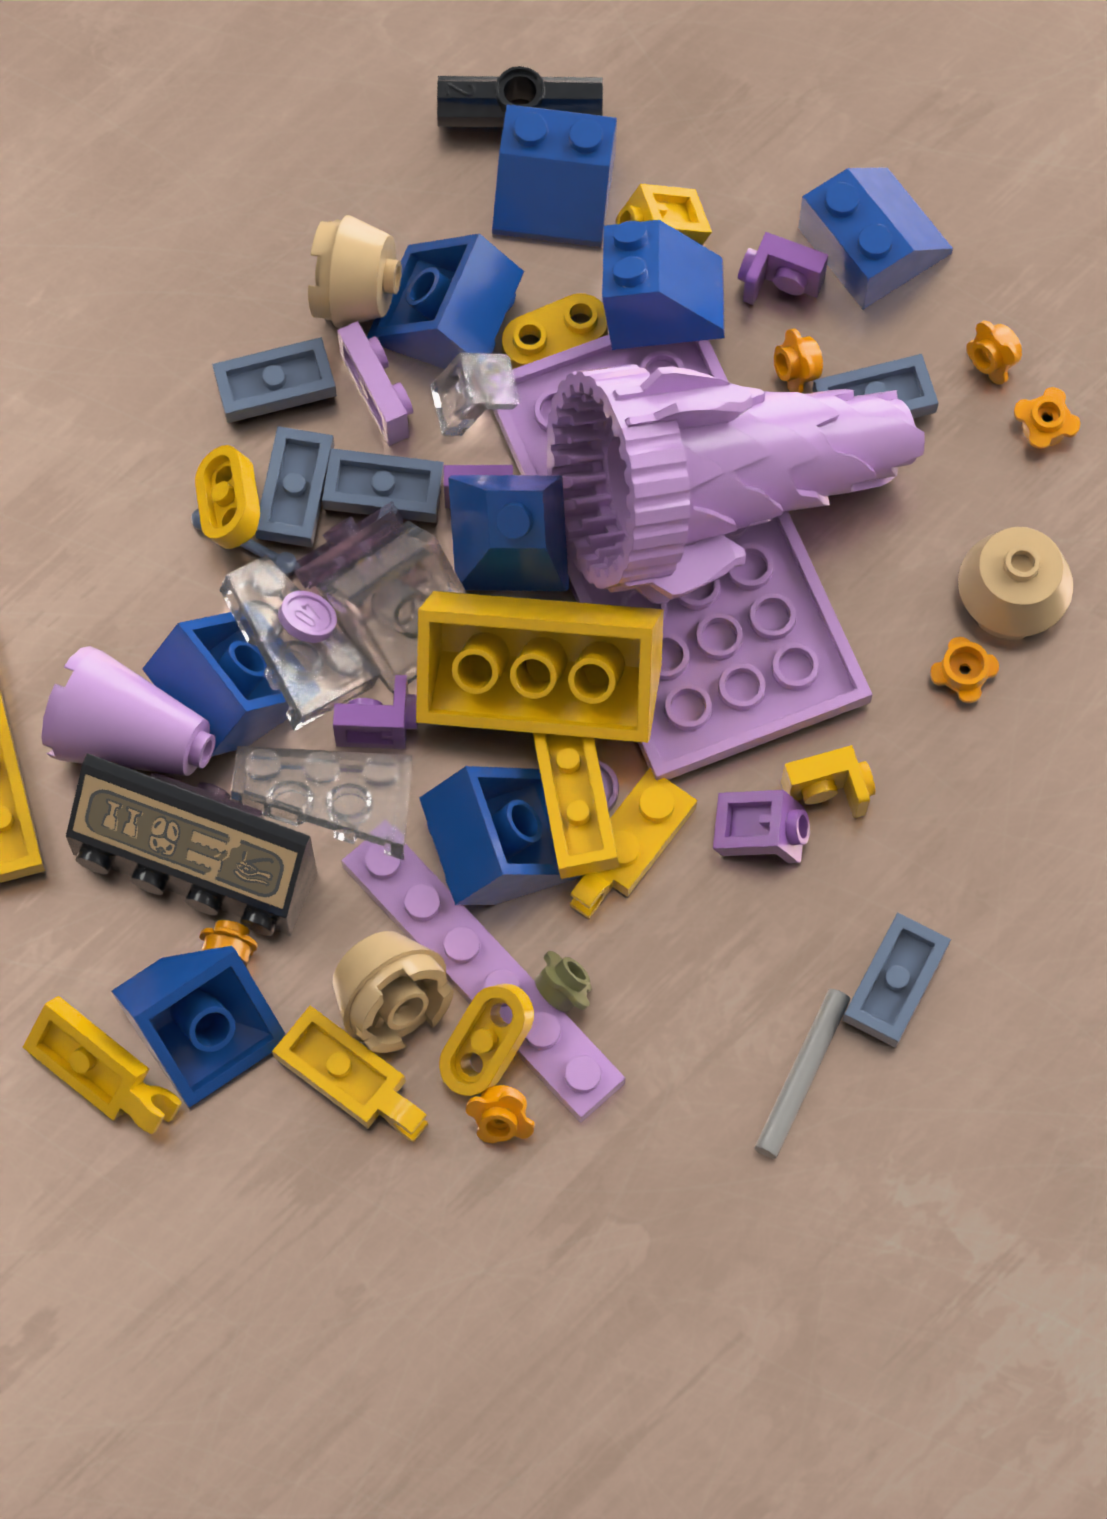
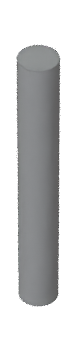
(802, 1073)

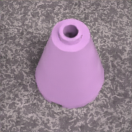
(122, 720)

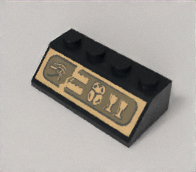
(190, 847)

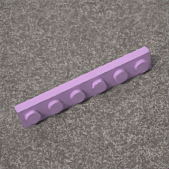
(475, 960)

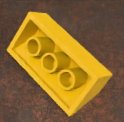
(538, 665)

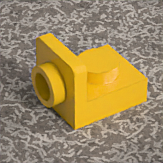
(672, 205)
(821, 775)

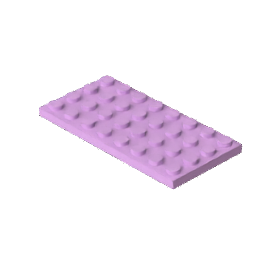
(738, 654)

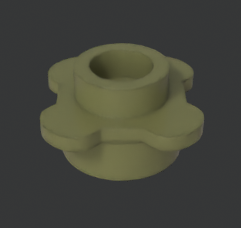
(563, 983)

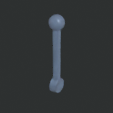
(284, 561)

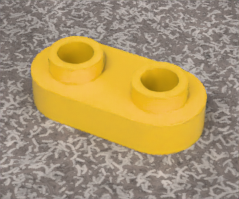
(554, 328)
(227, 497)
(487, 1035)

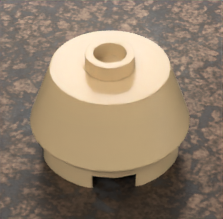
(353, 272)
(1015, 583)
(390, 989)

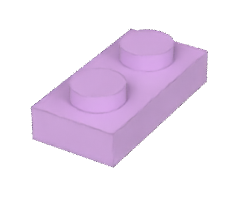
(366, 364)

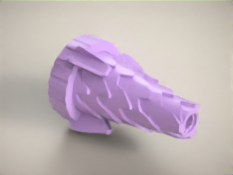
(684, 458)

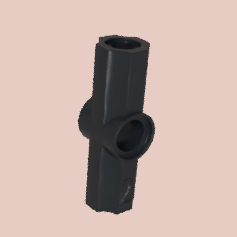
(483, 99)

